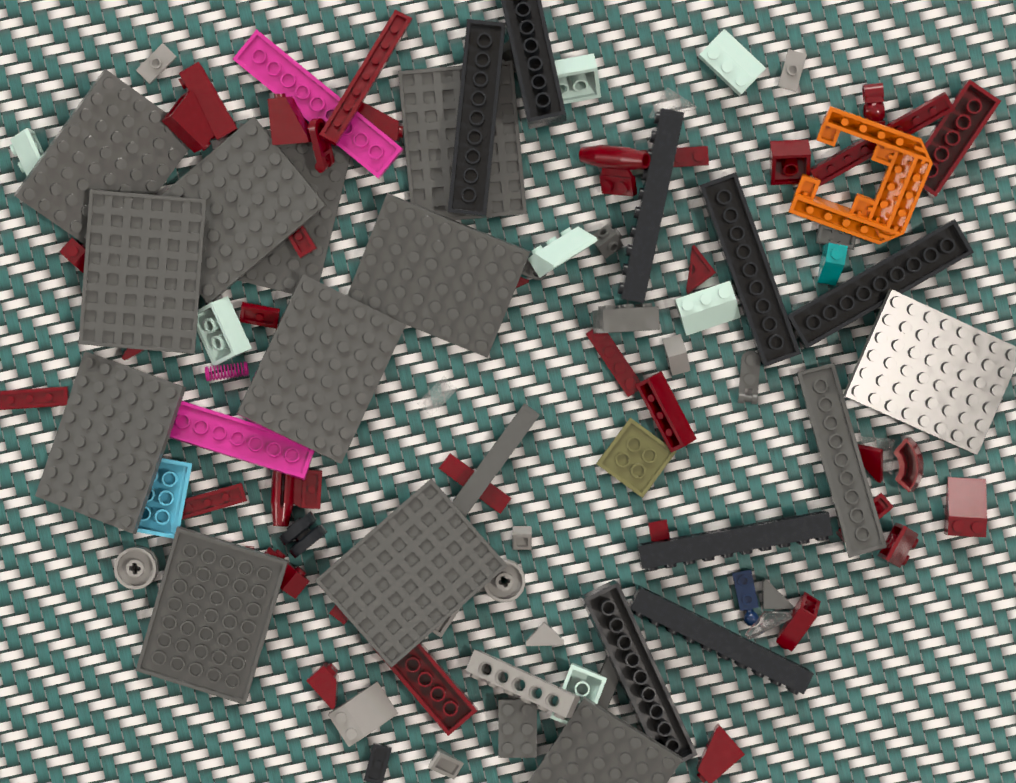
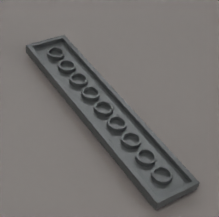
(841, 460)

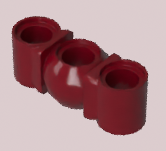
(873, 98)

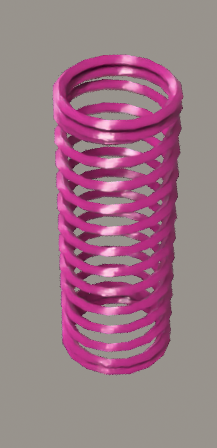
(245, 373)

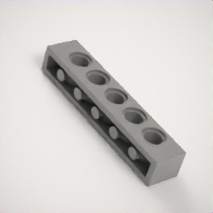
(567, 700)

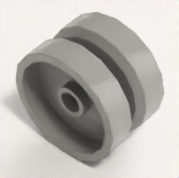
(144, 559)
(510, 590)

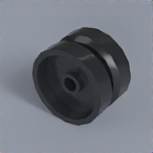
(302, 534)

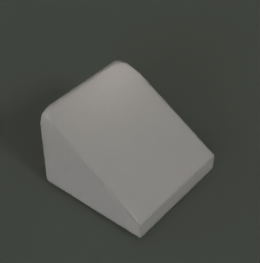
(521, 538)

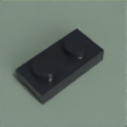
(377, 763)

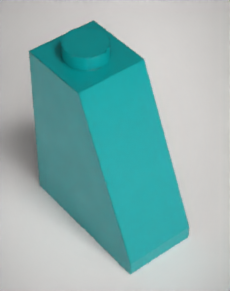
(831, 263)

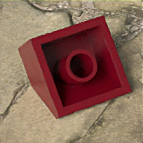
(789, 161)
(325, 683)

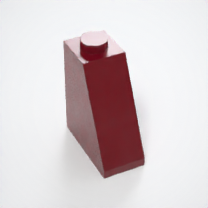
(287, 121)
(189, 122)
(383, 122)
(802, 618)
(718, 755)

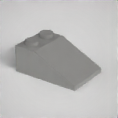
(362, 714)

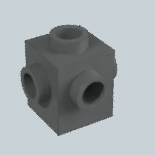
(608, 240)

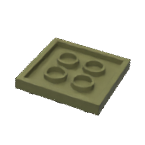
(636, 457)

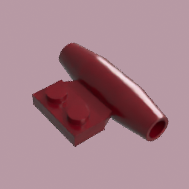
(616, 167)
(291, 490)

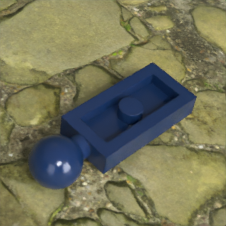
(746, 595)

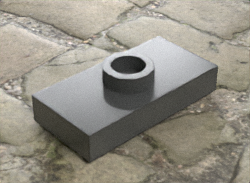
(830, 235)

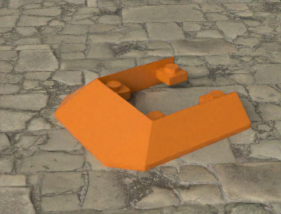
(898, 192)

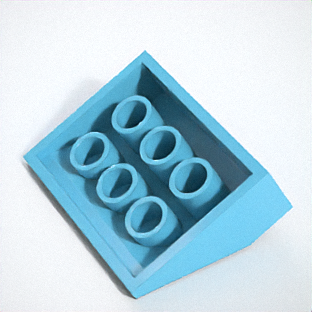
(166, 499)

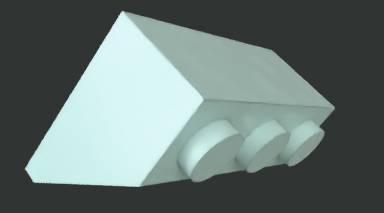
(731, 62)
(578, 78)
(27, 149)
(560, 250)
(707, 308)
(221, 331)
(582, 683)

